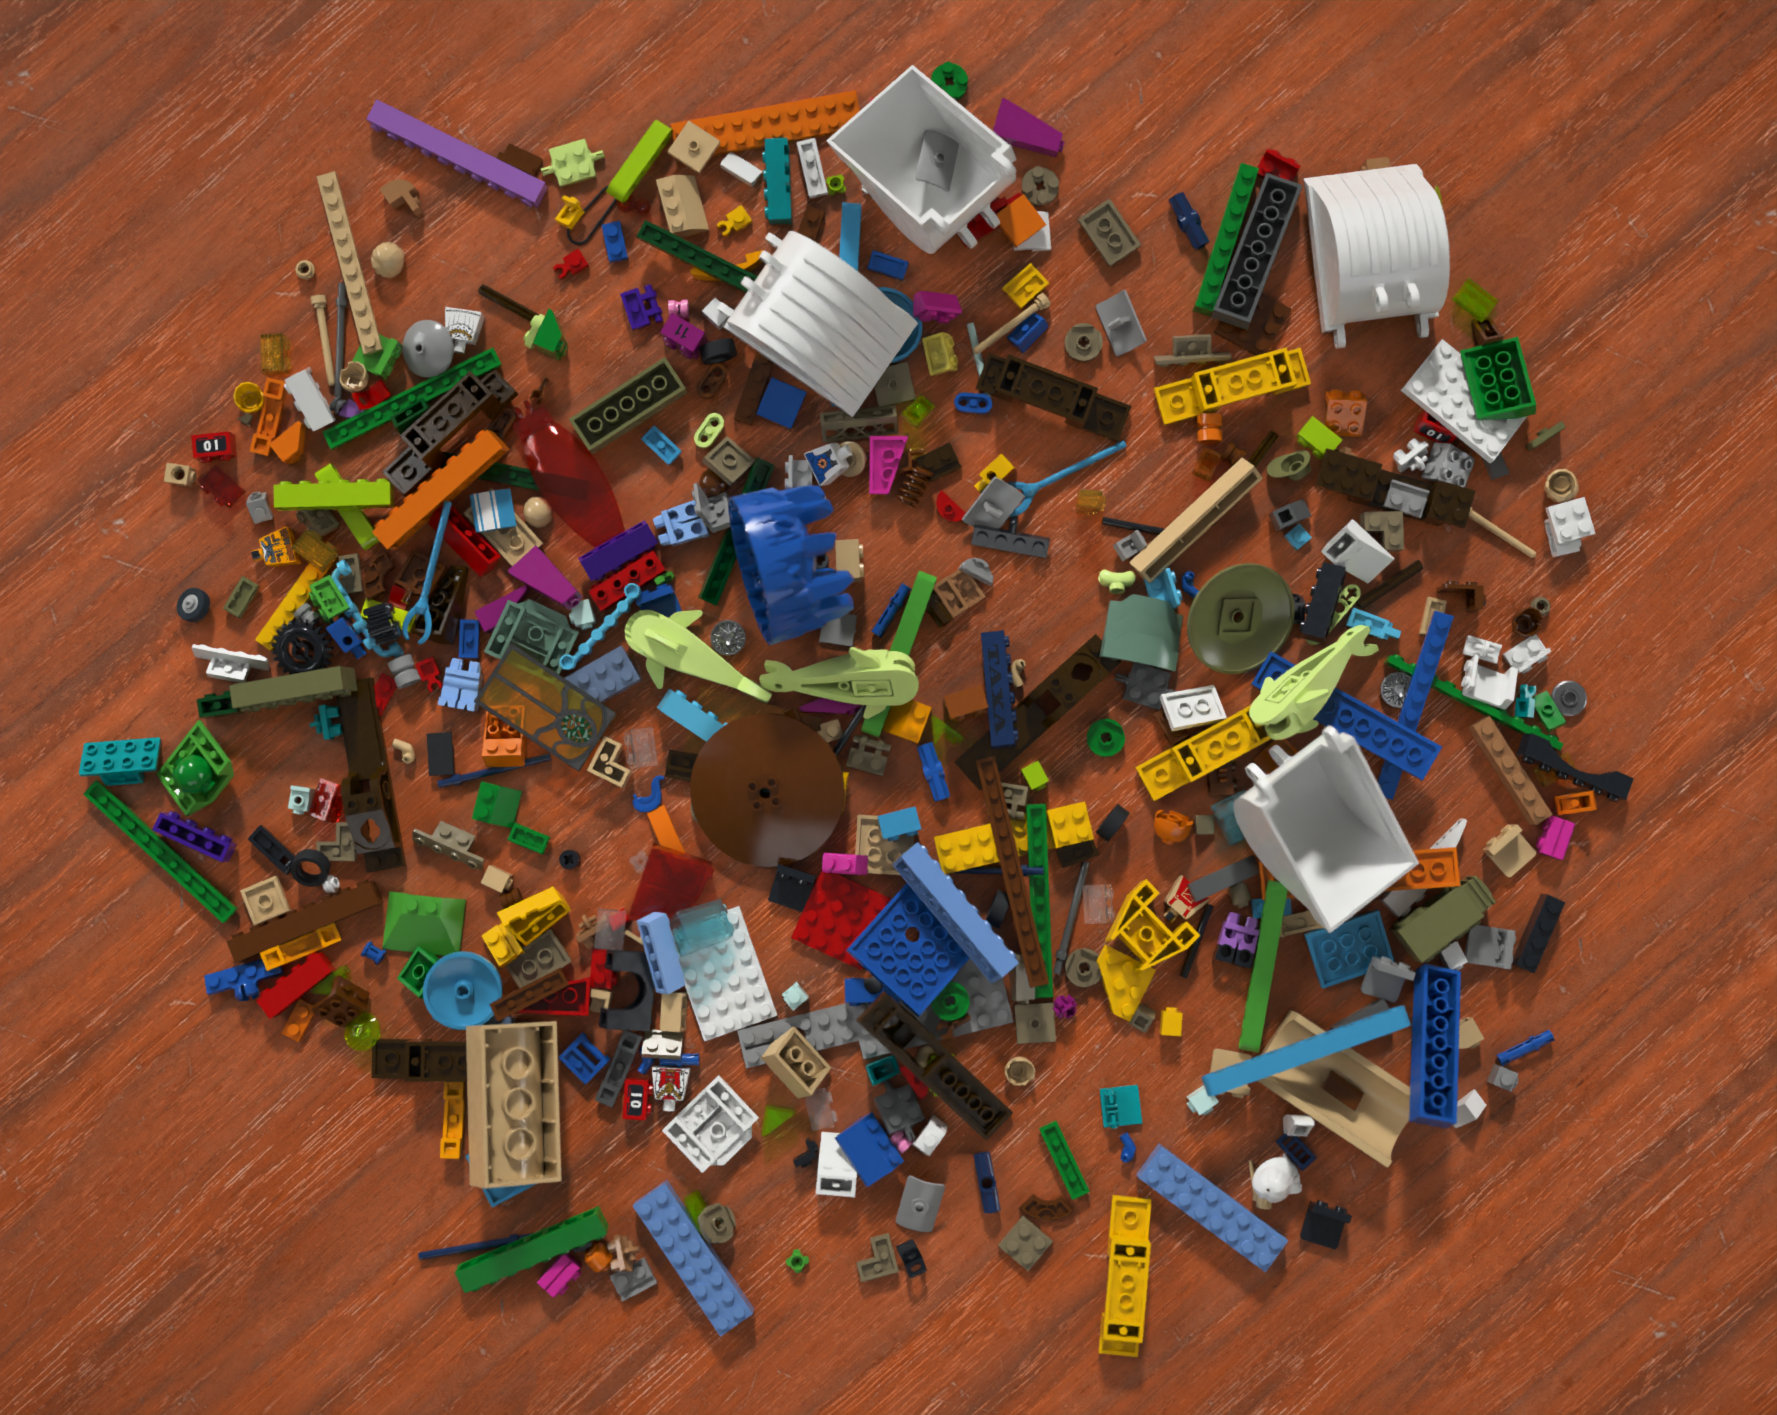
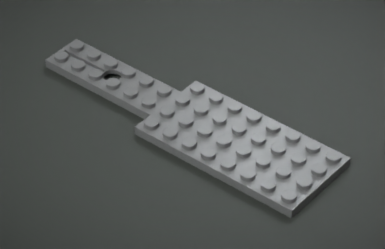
(839, 1026)

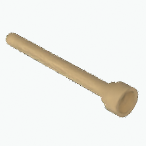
(319, 303)
(1040, 303)
(1502, 534)

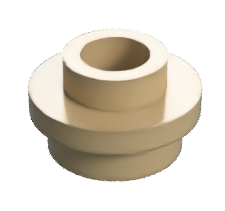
(305, 264)

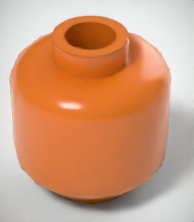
(598, 1257)

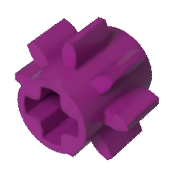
(1064, 1006)

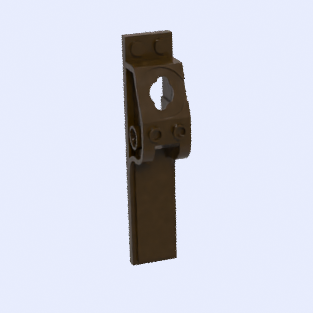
(1031, 719)
(366, 761)
(943, 1074)

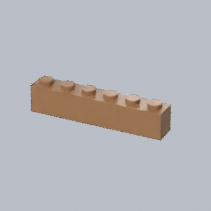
(1509, 770)

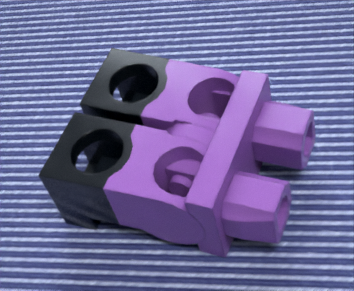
(1237, 942)

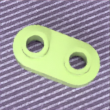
(530, 335)
(706, 429)

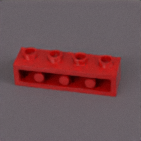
(466, 542)
(639, 572)
(295, 985)

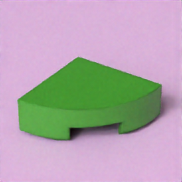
(664, 578)

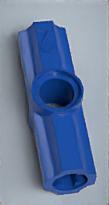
(933, 771)

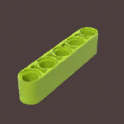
(639, 161)
(354, 518)

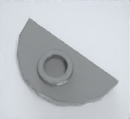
(977, 569)

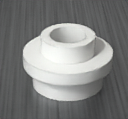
(331, 884)

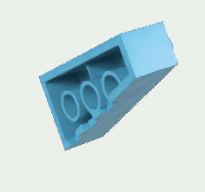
(689, 714)

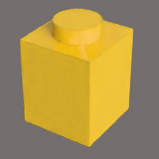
(1171, 1022)

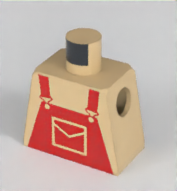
(1181, 901)

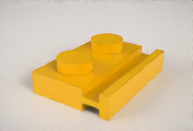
(1025, 286)
(502, 945)

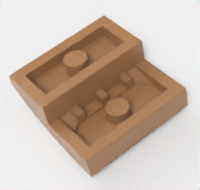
(959, 592)

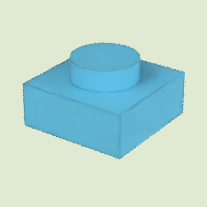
(1297, 537)

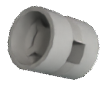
(404, 671)

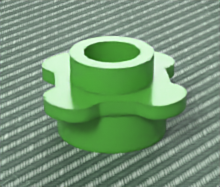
(792, 1261)

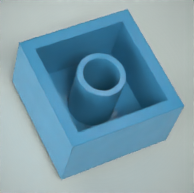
(899, 823)

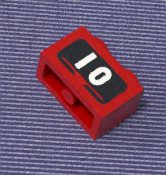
(1432, 429)
(214, 446)
(636, 1099)

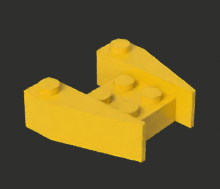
(1145, 932)

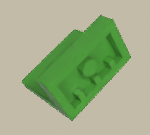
(329, 599)

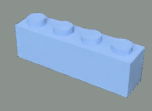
(661, 952)

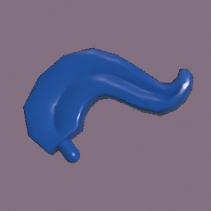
(647, 804)

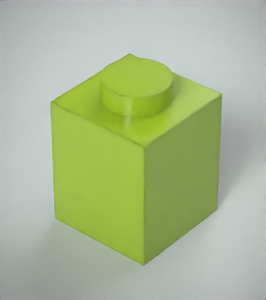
(1035, 776)

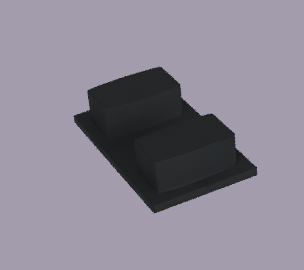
(440, 753)

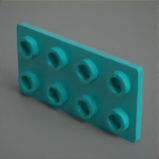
(120, 760)

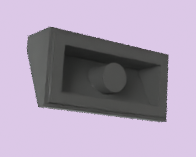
(1496, 468)

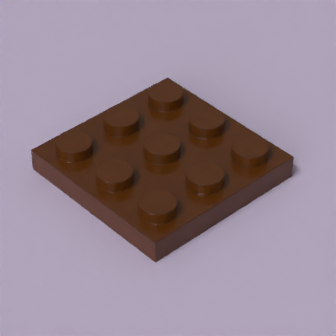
(1262, 330)

